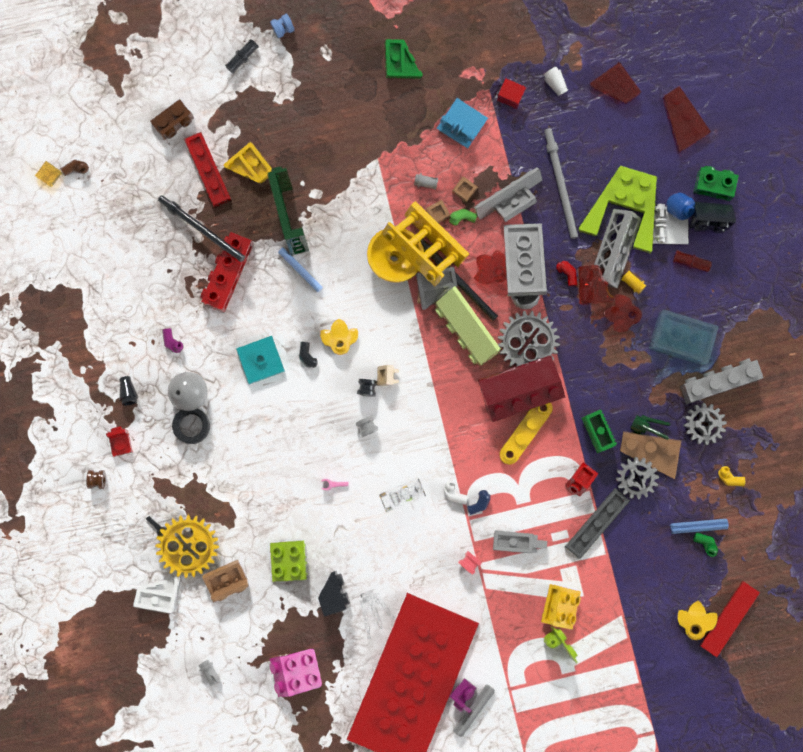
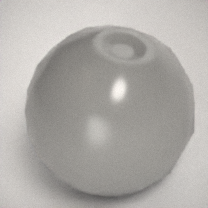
(187, 391)

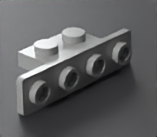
(512, 198)

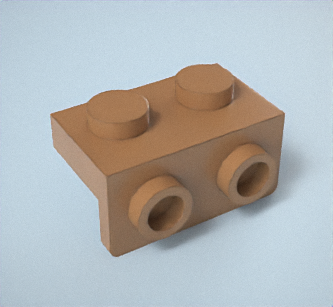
(226, 581)

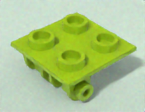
(288, 561)
(556, 638)

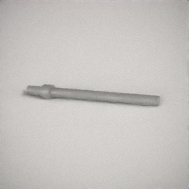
(552, 148)

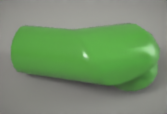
(461, 214)

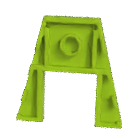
(630, 190)

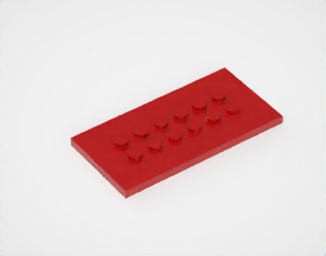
(413, 678)

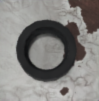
(191, 440)

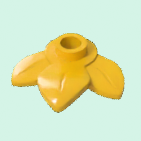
(339, 334)
(697, 617)

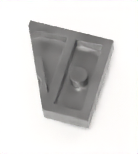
(429, 293)

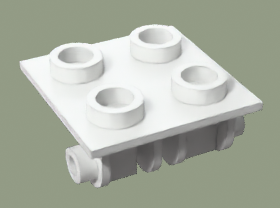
(668, 228)

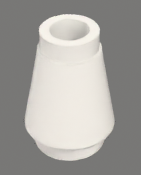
(556, 81)

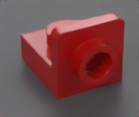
(119, 441)
(581, 479)

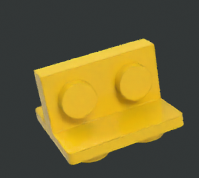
(561, 606)

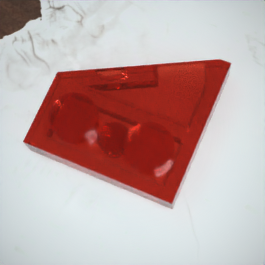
(593, 286)

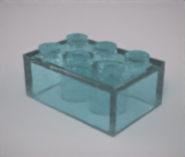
(683, 337)

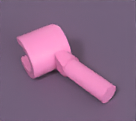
(334, 484)

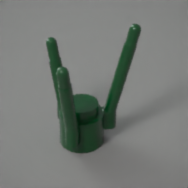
(641, 424)

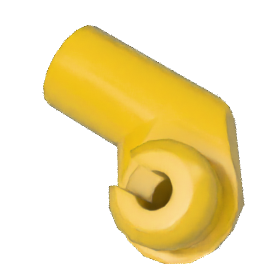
(729, 480)

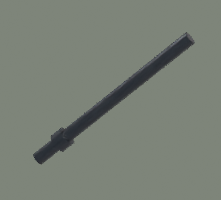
(175, 209)
(464, 286)

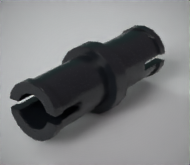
(241, 56)

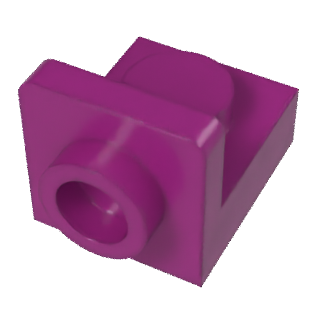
(463, 693)

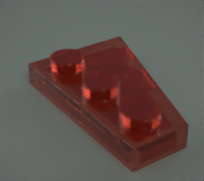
(685, 120)

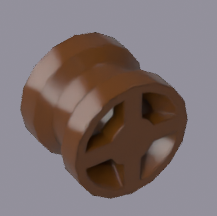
(96, 479)

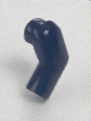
(482, 503)

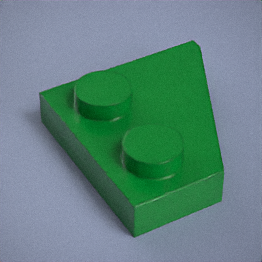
(399, 61)

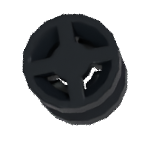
(367, 387)

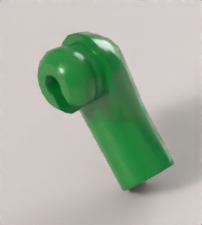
(708, 543)

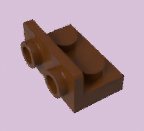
(172, 120)

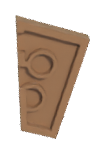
(659, 451)

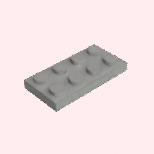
(524, 260)

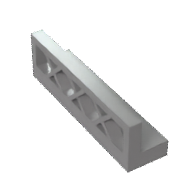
(619, 247)

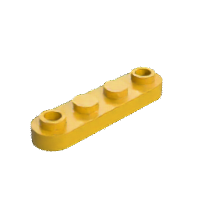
(524, 433)

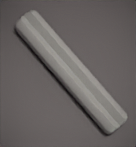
(476, 707)

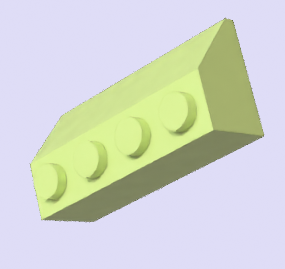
(467, 327)

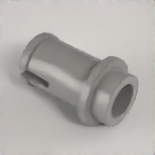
(425, 181)
(208, 671)

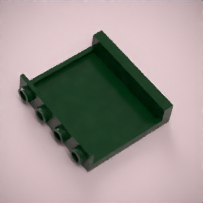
(280, 183)

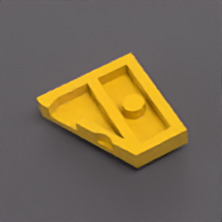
(249, 164)

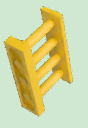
(435, 233)

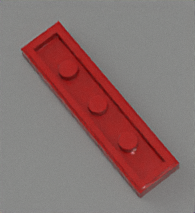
(207, 169)
(729, 619)

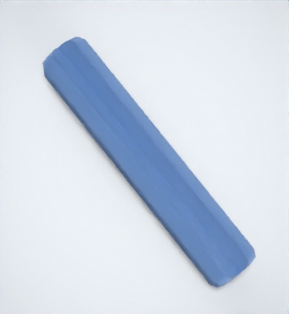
(697, 526)

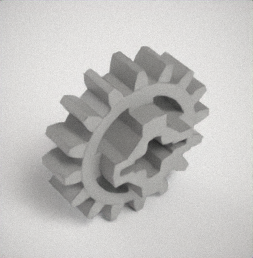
(705, 432)
(646, 473)

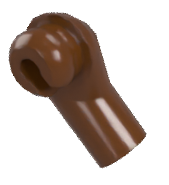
(76, 166)

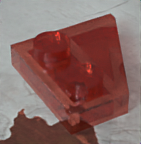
(617, 84)

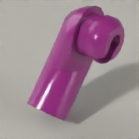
(170, 343)

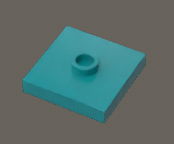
(260, 360)

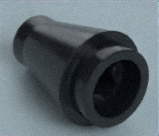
(128, 394)

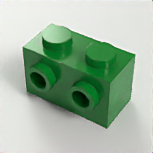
(716, 183)

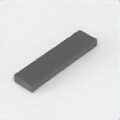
(597, 523)

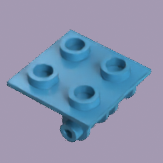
(462, 123)

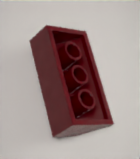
(521, 388)

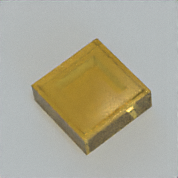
(48, 174)

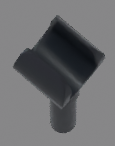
(156, 525)

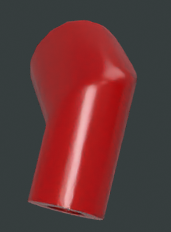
(569, 270)

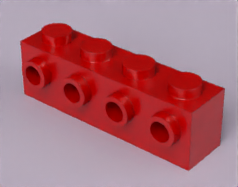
(226, 274)

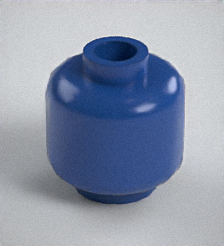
(680, 206)

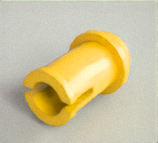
(633, 282)

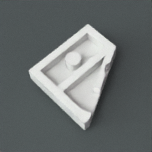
(158, 596)

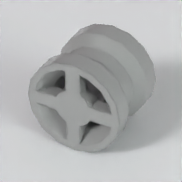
(367, 426)

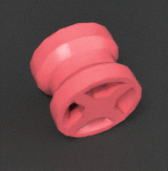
(470, 562)

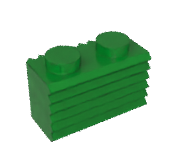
(599, 431)

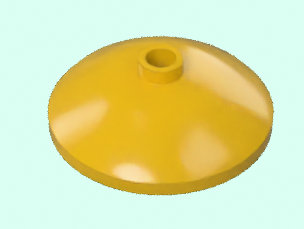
(379, 259)

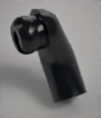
(305, 357)

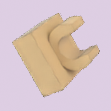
(385, 375)

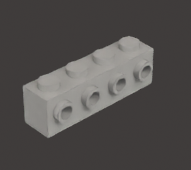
(722, 381)

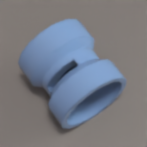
(278, 28)

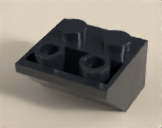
(712, 217)
(332, 597)

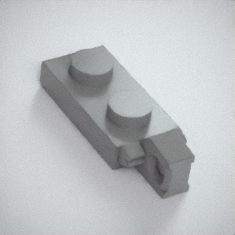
(517, 542)

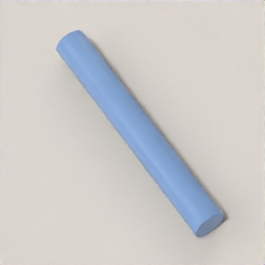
(300, 269)

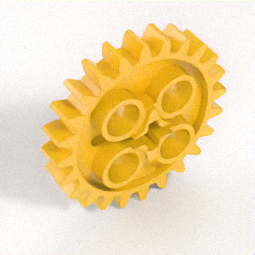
(173, 557)

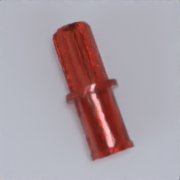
(692, 261)

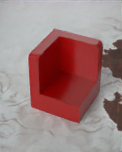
(511, 93)

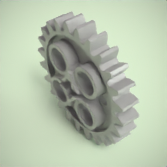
(514, 331)

